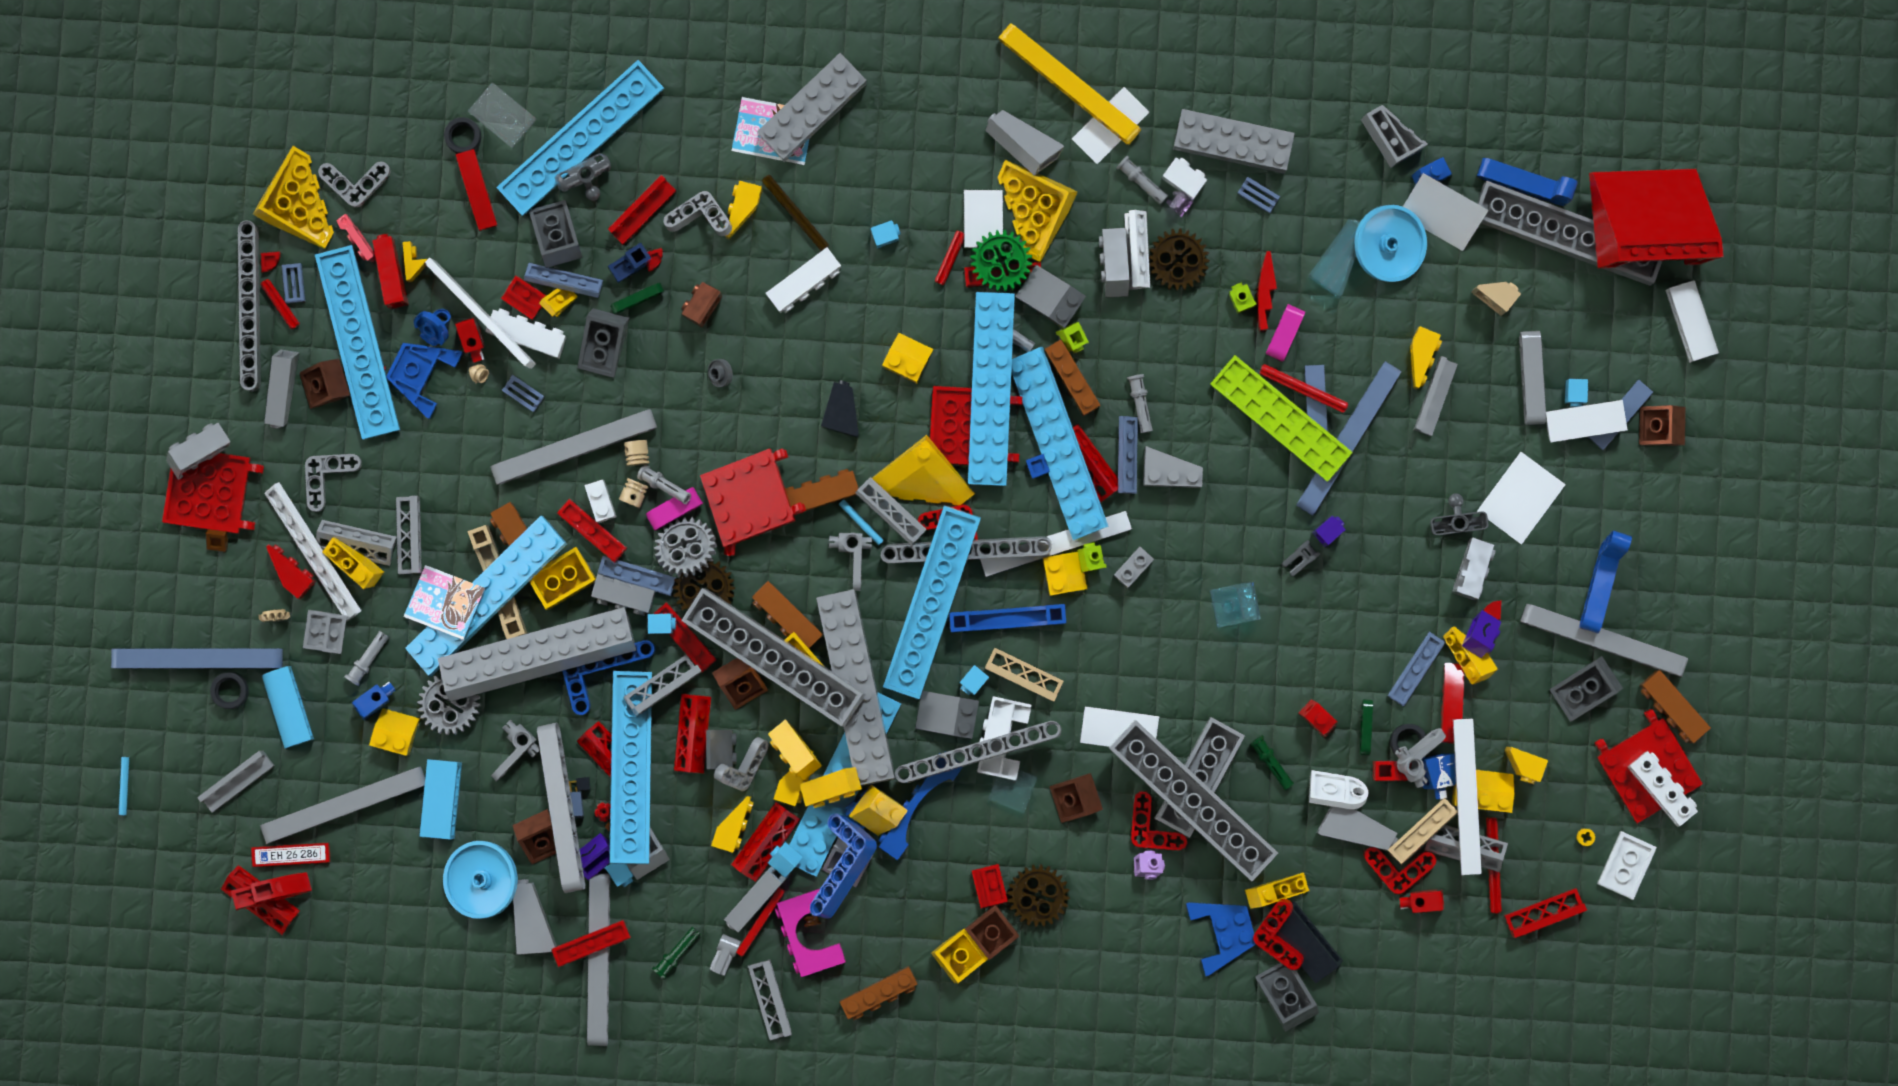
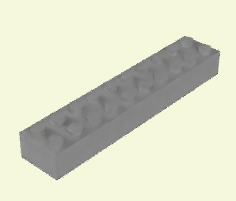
(1552, 229)
(536, 654)
(773, 657)
(852, 662)
(1193, 800)

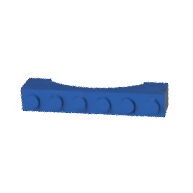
(1007, 618)
(895, 841)

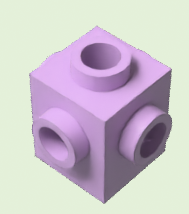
(1148, 865)

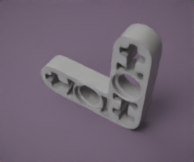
(352, 189)
(704, 208)
(324, 468)
(742, 778)

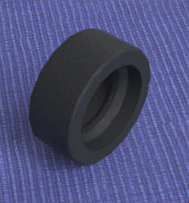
(457, 122)
(215, 694)
(1405, 727)

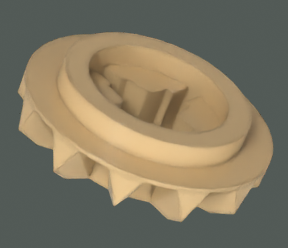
(274, 615)

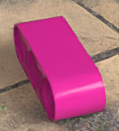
(1285, 332)
(672, 510)

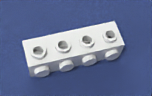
(1662, 788)

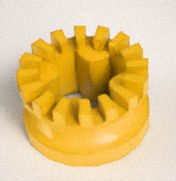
(1580, 839)

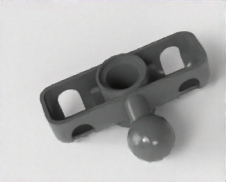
(593, 170)
(1469, 522)

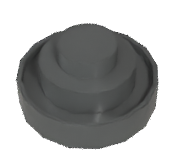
(720, 372)

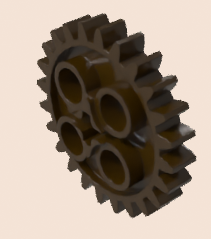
(1190, 272)
(712, 573)
(1032, 911)

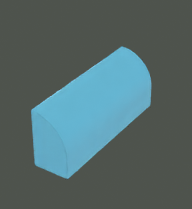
(287, 707)
(440, 799)

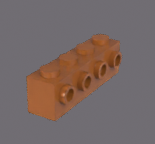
(878, 992)

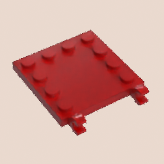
(952, 423)
(211, 494)
(749, 497)
(1655, 739)

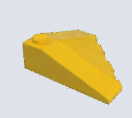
(294, 201)
(1037, 206)
(924, 475)

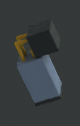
(577, 802)

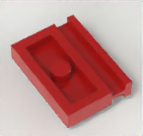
(523, 297)
(989, 885)

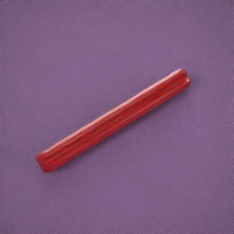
(1303, 388)
(1494, 876)

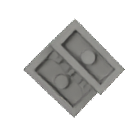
(324, 631)

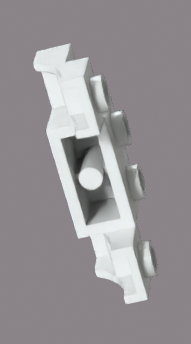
(999, 723)

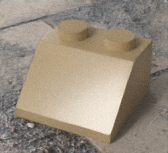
(1497, 295)

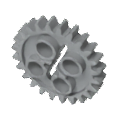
(689, 560)
(439, 718)

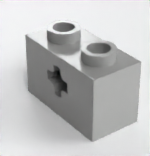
(1133, 567)

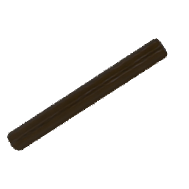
(794, 211)

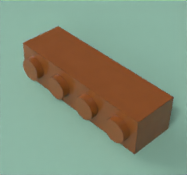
(1072, 378)
(825, 491)
(509, 523)
(786, 614)
(1674, 706)

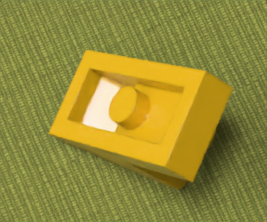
(412, 267)
(558, 301)

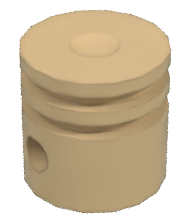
(636, 452)
(636, 489)

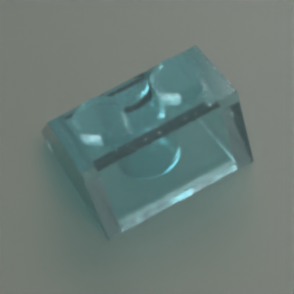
(1235, 604)

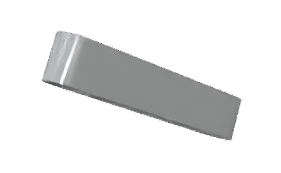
(1532, 377)

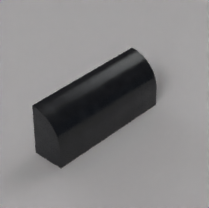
(1302, 934)

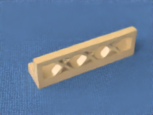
(1021, 681)
(1422, 831)

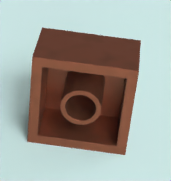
(992, 932)

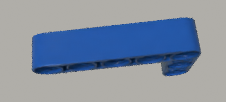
(1556, 192)
(1603, 577)
(599, 666)
(848, 868)

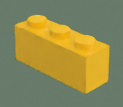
(794, 750)
(830, 787)

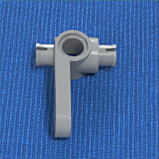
(841, 543)
(514, 733)
(1415, 754)

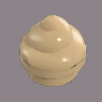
(478, 373)

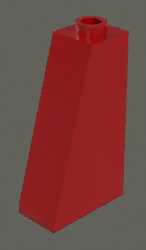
(390, 272)

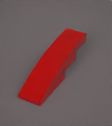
(476, 190)
(1266, 284)
(1452, 699)

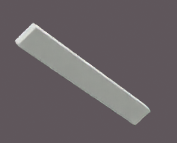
(480, 313)
(1060, 542)
(312, 551)
(1467, 796)

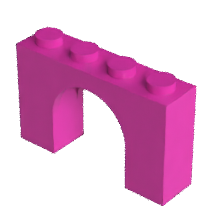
(807, 960)

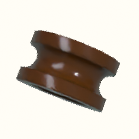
(811, 920)

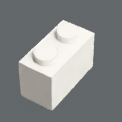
(1184, 178)
(600, 501)

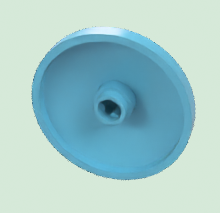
(1390, 243)
(480, 879)

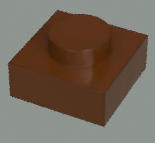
(216, 540)

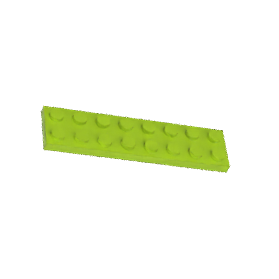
(1281, 418)

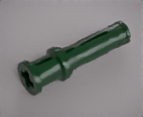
(1266, 755)
(670, 960)

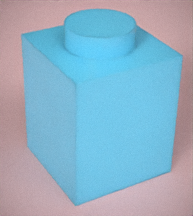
(885, 233)
(1576, 392)
(661, 623)
(973, 680)
(784, 859)
(620, 874)

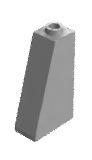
(1023, 142)
(281, 387)
(1356, 828)
(754, 899)
(531, 924)

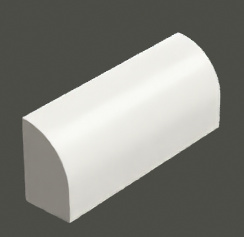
(1692, 321)
(1586, 421)

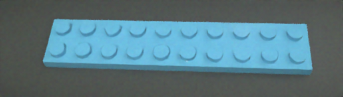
(580, 137)
(357, 342)
(991, 388)
(1058, 443)
(501, 583)
(931, 602)
(630, 772)
(813, 835)

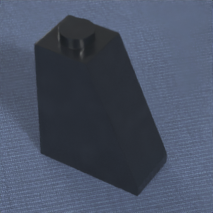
(841, 410)

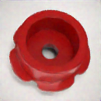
(598, 812)

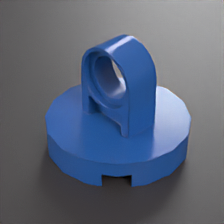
(431, 327)

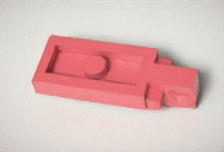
(357, 238)

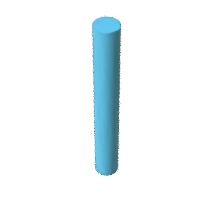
(861, 522)
(123, 786)

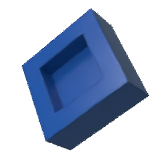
(1038, 466)

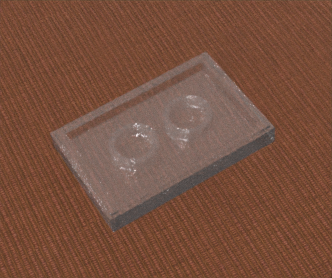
(502, 115)

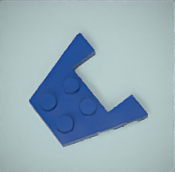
(413, 369)
(1231, 928)

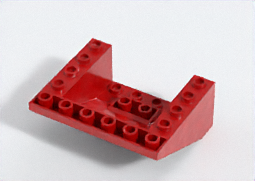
(1652, 218)

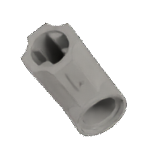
(725, 952)

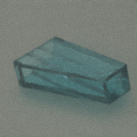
(1336, 263)

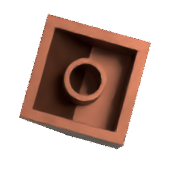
(701, 304)
(324, 383)
(1662, 425)
(739, 682)
(1076, 798)
(536, 836)

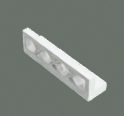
(1137, 249)

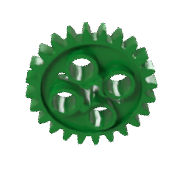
(985, 267)

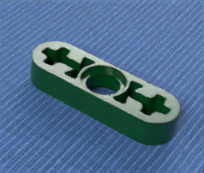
(637, 298)
(1366, 727)

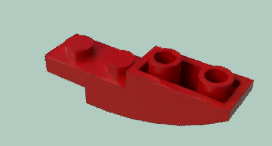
(271, 890)

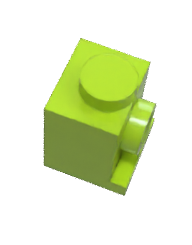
(1241, 305)
(1078, 335)
(1088, 563)

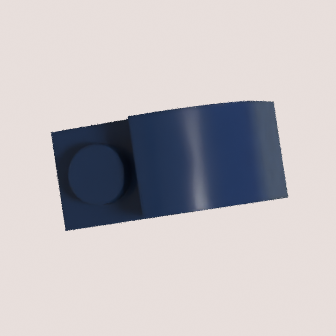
(630, 263)

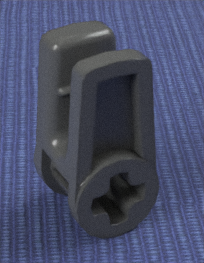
(1306, 559)

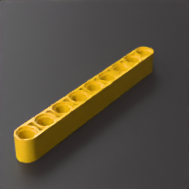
(1069, 84)

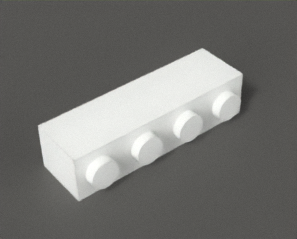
(803, 280)
(530, 335)

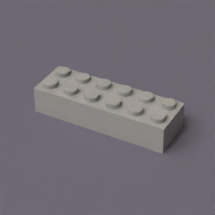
(812, 107)
(1233, 141)
(1209, 763)

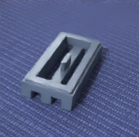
(1261, 188)
(295, 299)
(536, 402)

